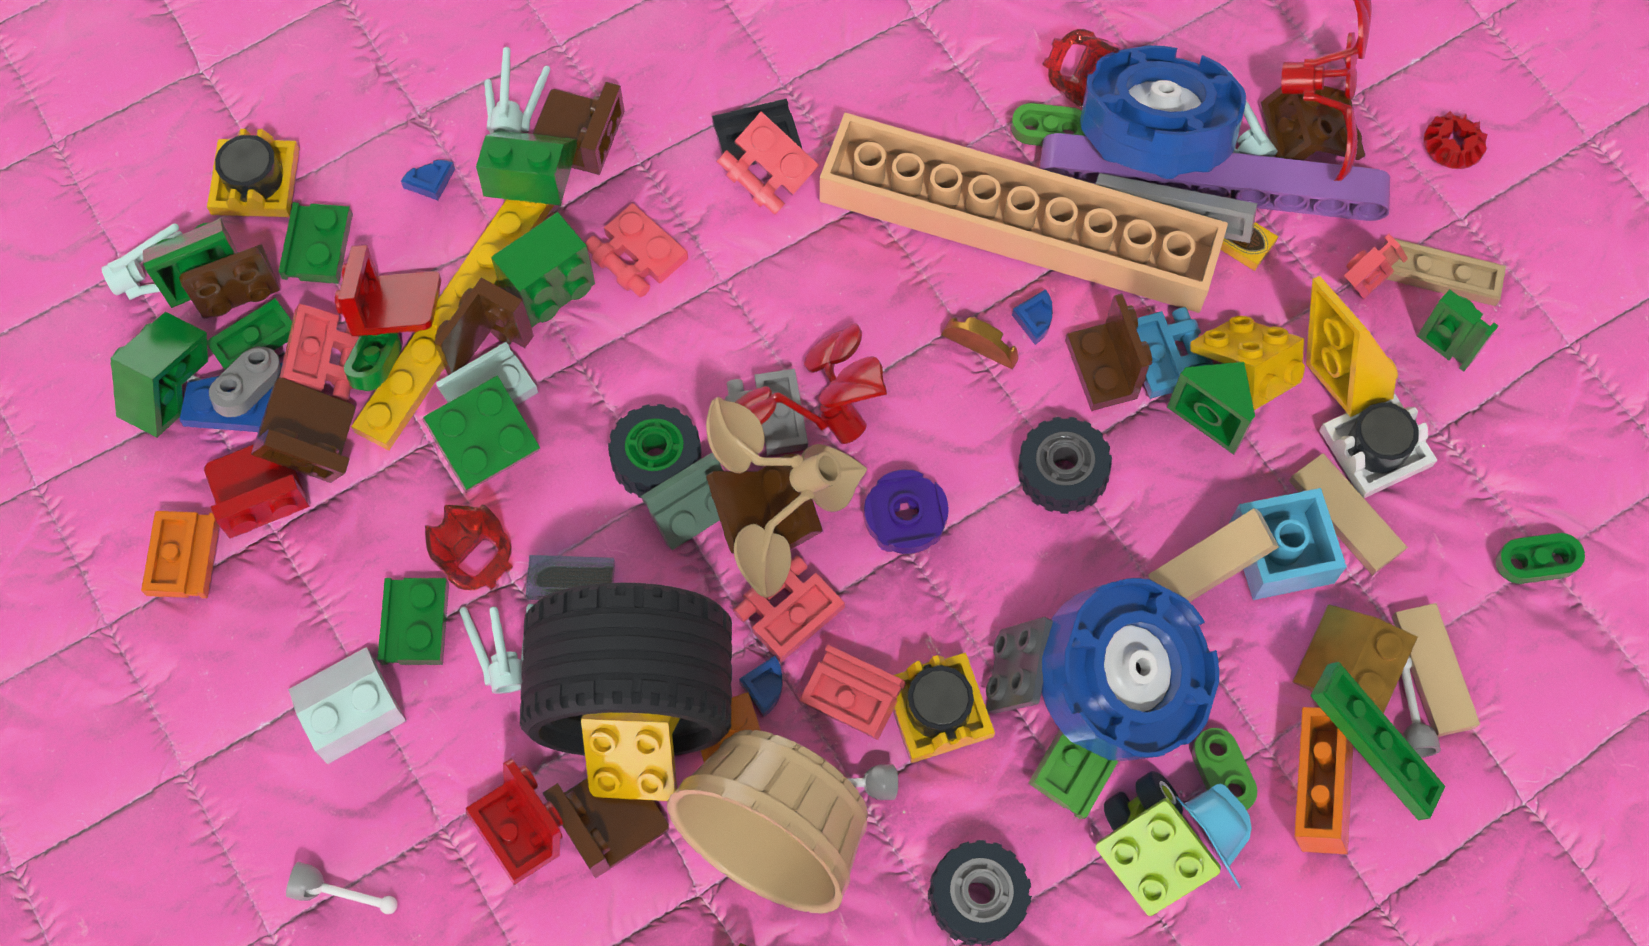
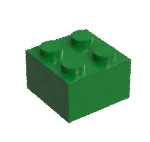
(545, 268)
(481, 433)

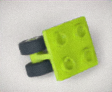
(1154, 845)

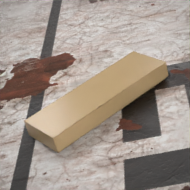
(1445, 270)
(1351, 515)
(1217, 557)
(1437, 672)

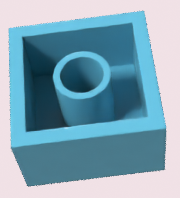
(1306, 541)

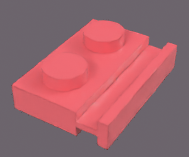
(1373, 268)
(853, 692)

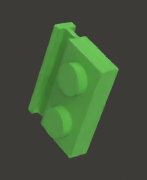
(1072, 775)

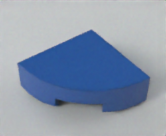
(429, 179)
(1035, 316)
(764, 685)

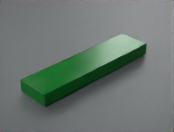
(1378, 741)

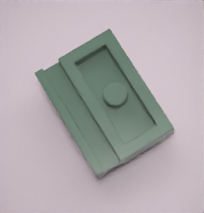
(684, 503)

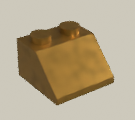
(1365, 647)

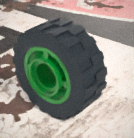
(646, 430)

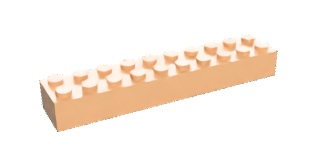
(1022, 212)

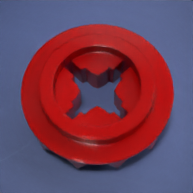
(1445, 150)

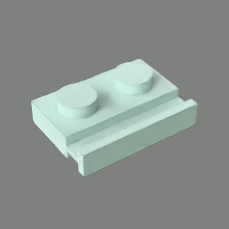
(496, 362)

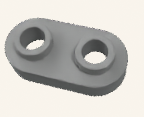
(247, 379)

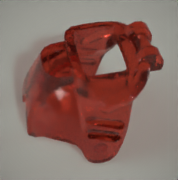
(1075, 85)
(459, 535)

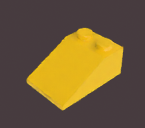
(1346, 353)

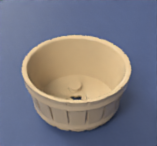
(773, 820)

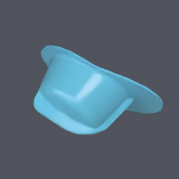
(1223, 821)

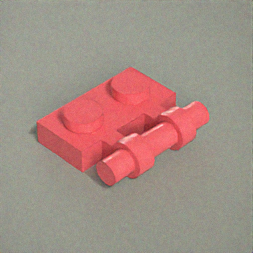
(776, 155)
(644, 243)
(310, 348)
(796, 617)

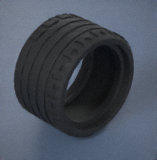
(626, 654)

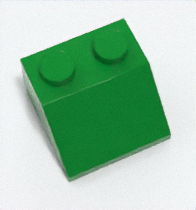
(525, 166)
(183, 253)

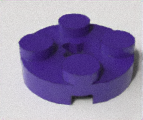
(902, 535)

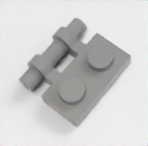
(785, 427)

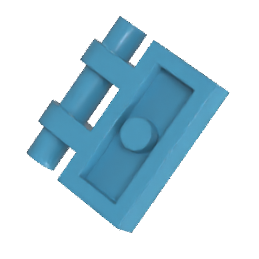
(1166, 360)

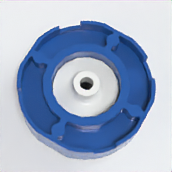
(1162, 111)
(1129, 670)

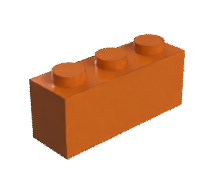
(1323, 785)

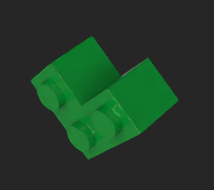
(152, 371)

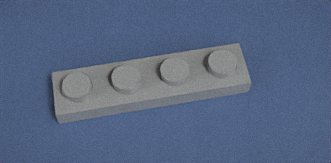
(1237, 213)

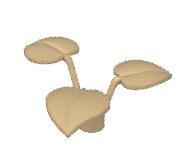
(818, 475)

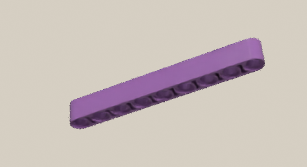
(1263, 180)

